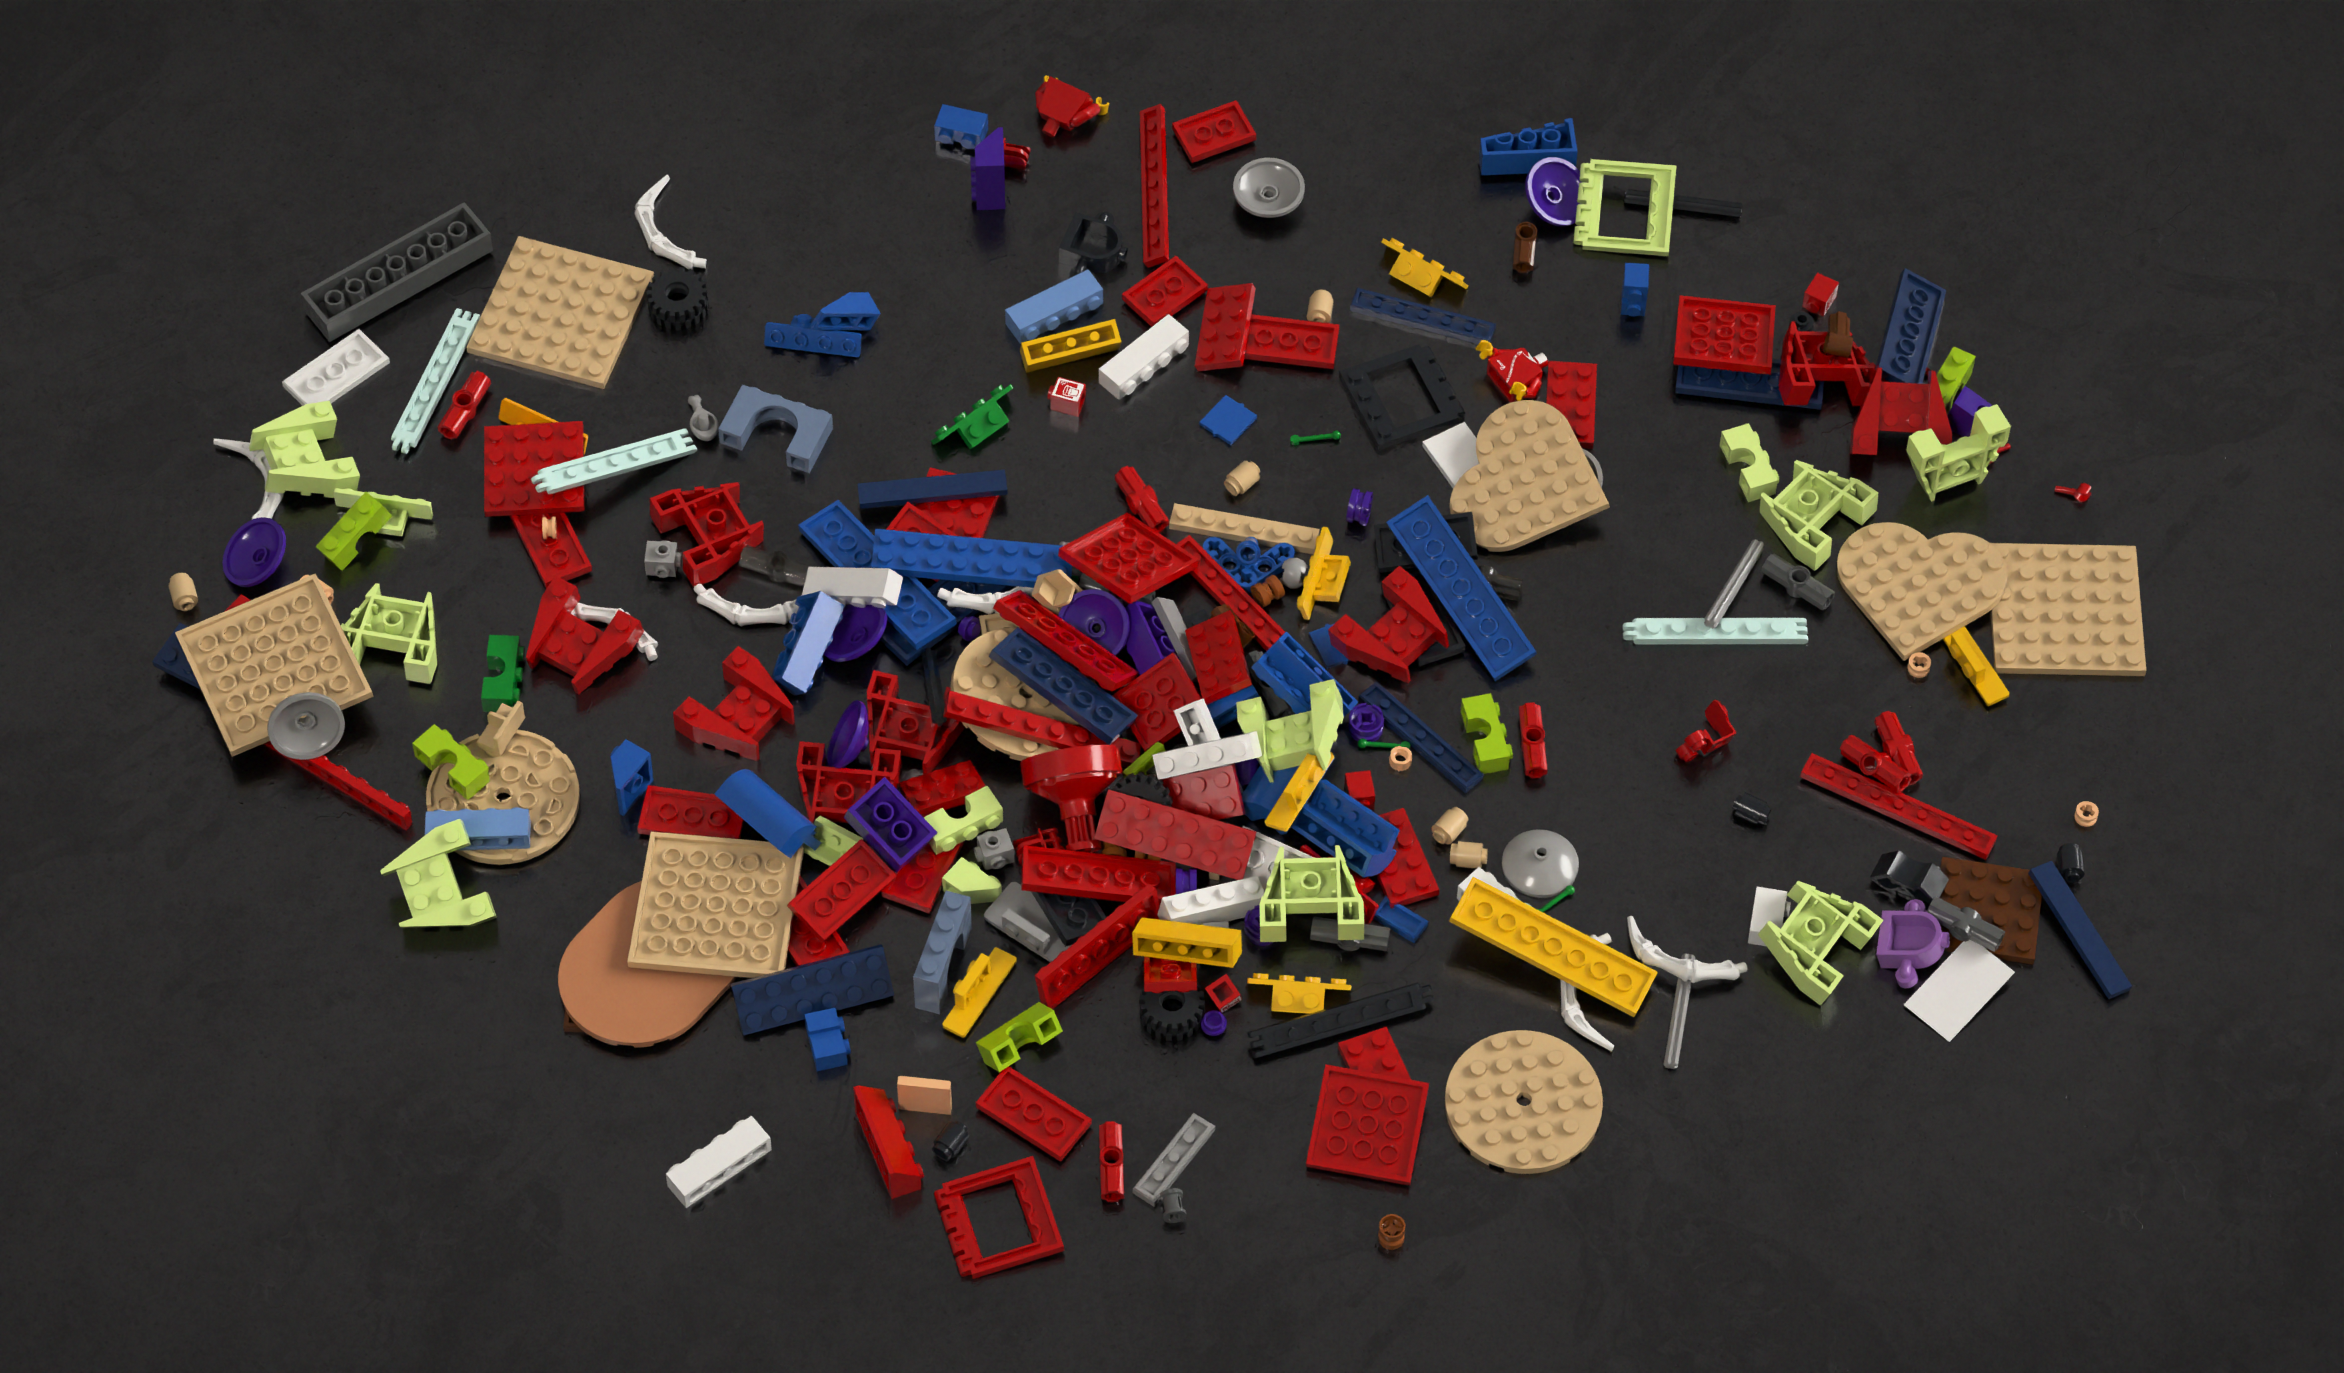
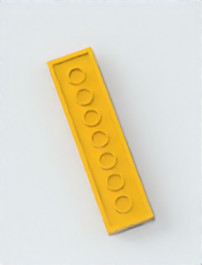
(1553, 946)

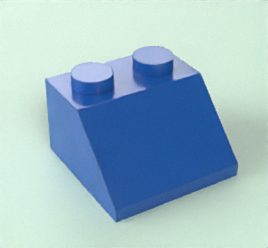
(631, 773)

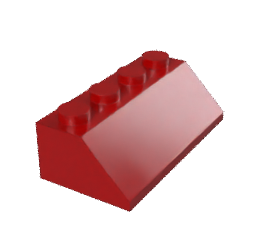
(887, 1141)

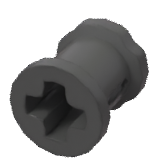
(1173, 1205)

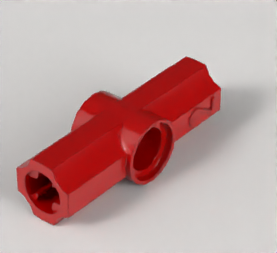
(464, 405)
(1141, 499)
(1898, 744)
(1533, 751)
(1885, 770)
(1111, 1173)

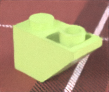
(969, 880)

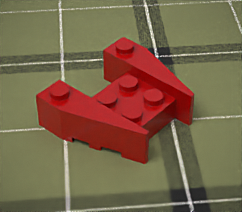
(1806, 362)
(1899, 409)
(714, 523)
(1398, 635)
(574, 643)
(743, 715)
(906, 724)
(834, 790)

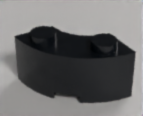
(1913, 878)

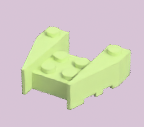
(296, 455)
(1961, 461)
(1809, 504)
(397, 627)
(1289, 739)
(431, 883)
(1311, 887)
(1812, 933)

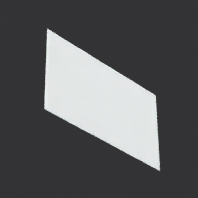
(1959, 989)

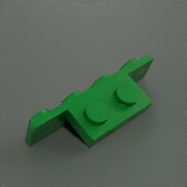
(980, 422)

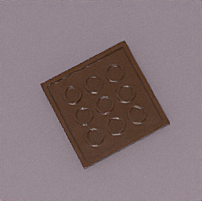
(2002, 898)

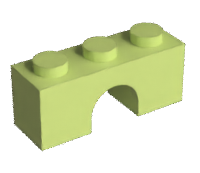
(1743, 445)
(983, 814)

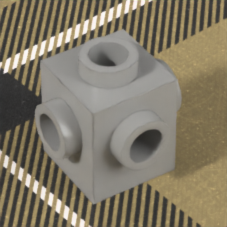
(662, 558)
(994, 849)

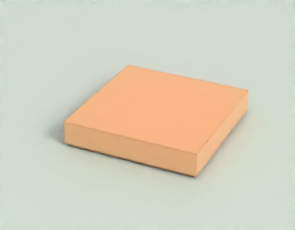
(924, 1095)

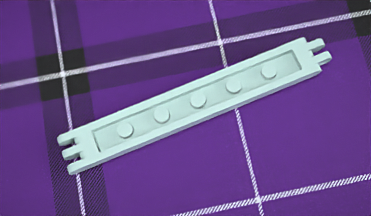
(434, 380)
(614, 462)
(1728, 631)

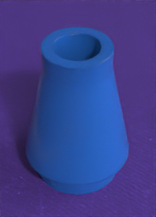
(1246, 554)

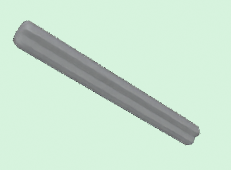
(1734, 583)
(1678, 1020)

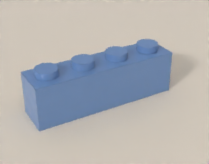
(1054, 306)
(487, 827)

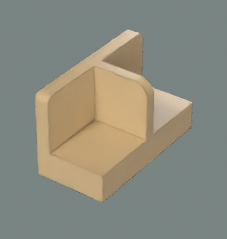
(1054, 590)
(501, 728)

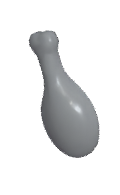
(702, 423)

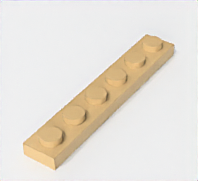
(1240, 527)

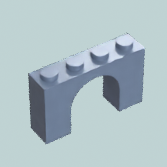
(755, 406)
(948, 931)

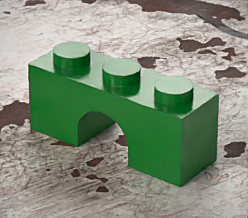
(505, 655)

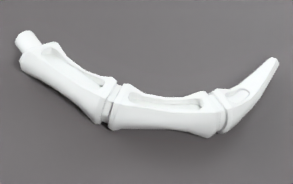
(654, 238)
(270, 499)
(979, 602)
(744, 614)
(605, 615)
(1682, 968)
(1571, 1008)

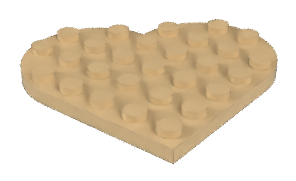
(1527, 478)
(1920, 586)

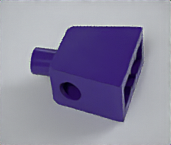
(1963, 411)

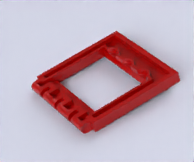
(1034, 1205)

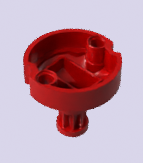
(1074, 781)

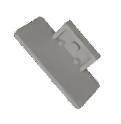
(1023, 919)

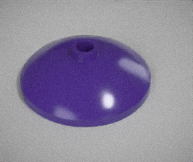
(1559, 181)
(254, 552)
(1102, 608)
(856, 632)
(848, 736)

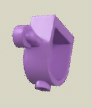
(1910, 941)

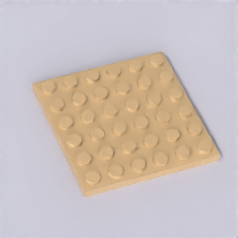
(560, 312)
(2069, 611)
(267, 653)
(714, 906)

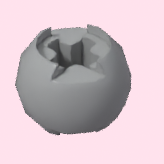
(1293, 573)

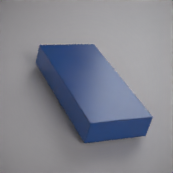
(1401, 920)

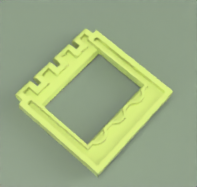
(1659, 212)

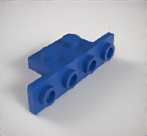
(801, 337)

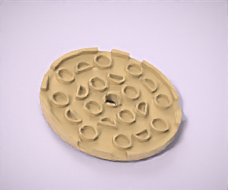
(987, 680)
(533, 776)
(1516, 1137)

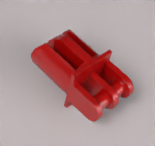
(1015, 155)
(1038, 841)

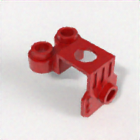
(1701, 740)

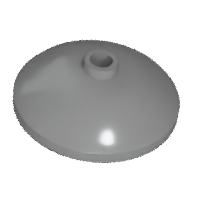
(1270, 179)
(310, 735)
(1537, 874)

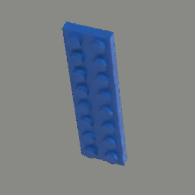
(850, 545)
(965, 558)
(1461, 588)

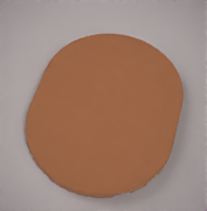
(627, 1002)

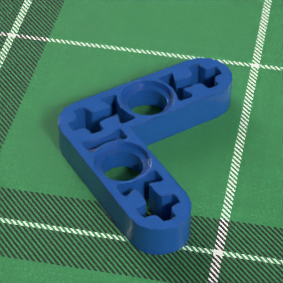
(1249, 571)

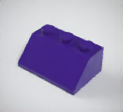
(989, 178)
(1147, 637)
(890, 824)

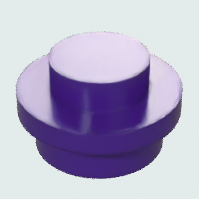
(969, 628)
(1213, 1023)

